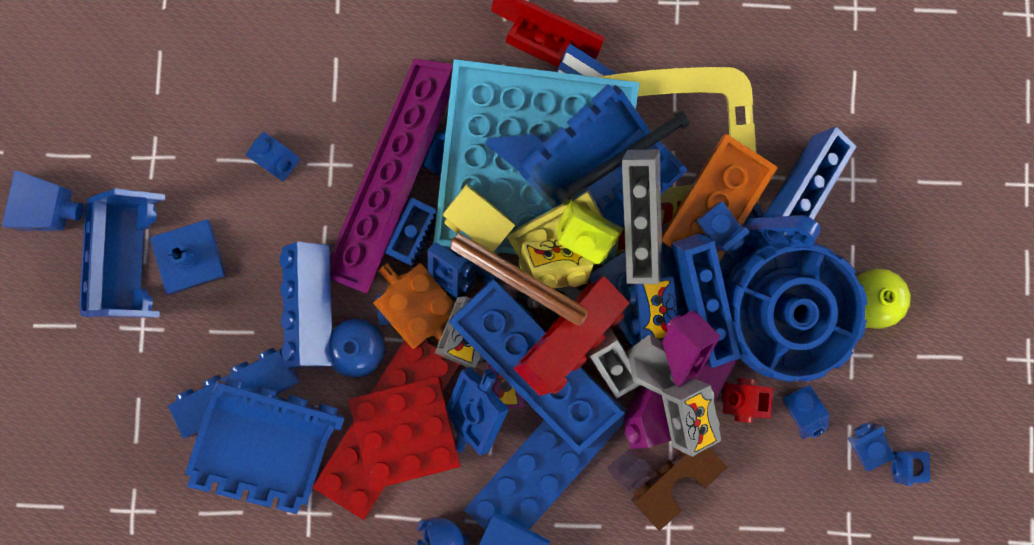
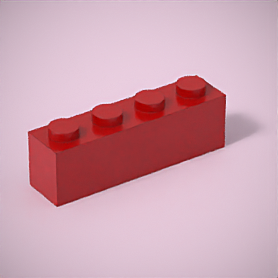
(566, 344)

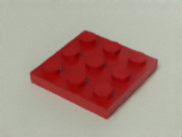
(404, 433)

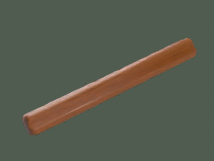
(519, 279)

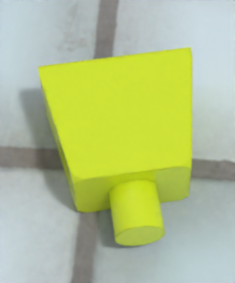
(587, 233)

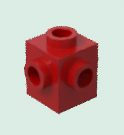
(747, 400)

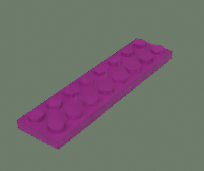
(391, 174)

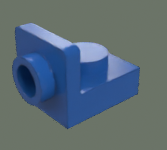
(722, 227)
(871, 445)

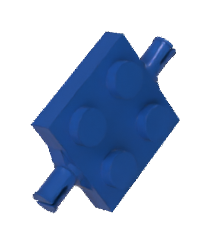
(476, 410)

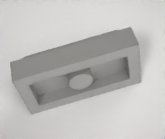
(650, 365)

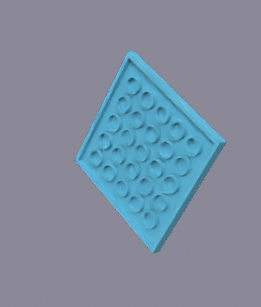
(505, 102)

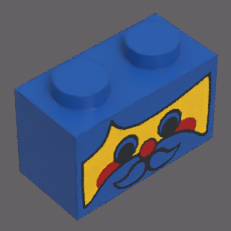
(652, 307)

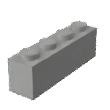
(642, 216)

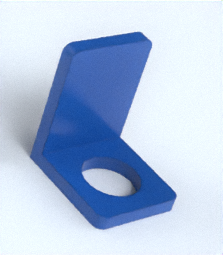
(903, 467)

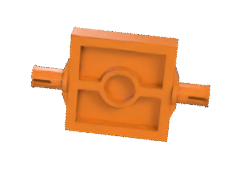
(414, 304)

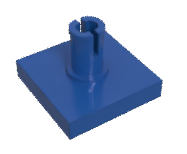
(188, 257)

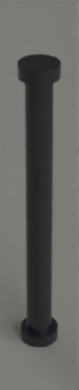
(678, 121)

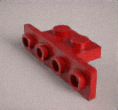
(545, 33)

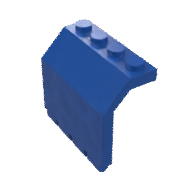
(589, 141)
(260, 445)

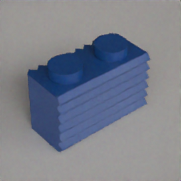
(412, 233)

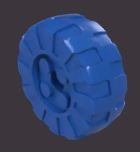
(790, 340)

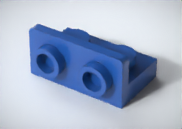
(450, 271)

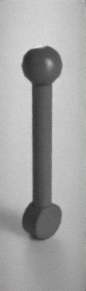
(534, 304)

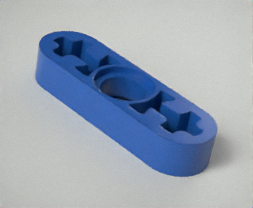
(793, 230)

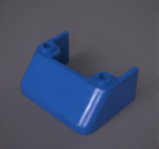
(114, 254)

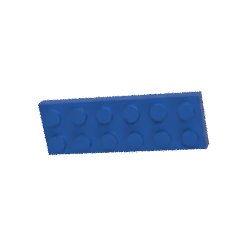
(503, 335)
(534, 476)

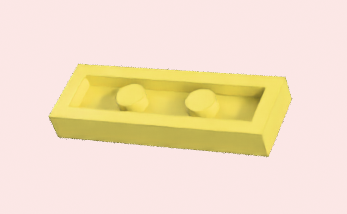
(545, 225)

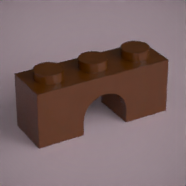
(656, 497)

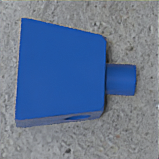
(39, 205)

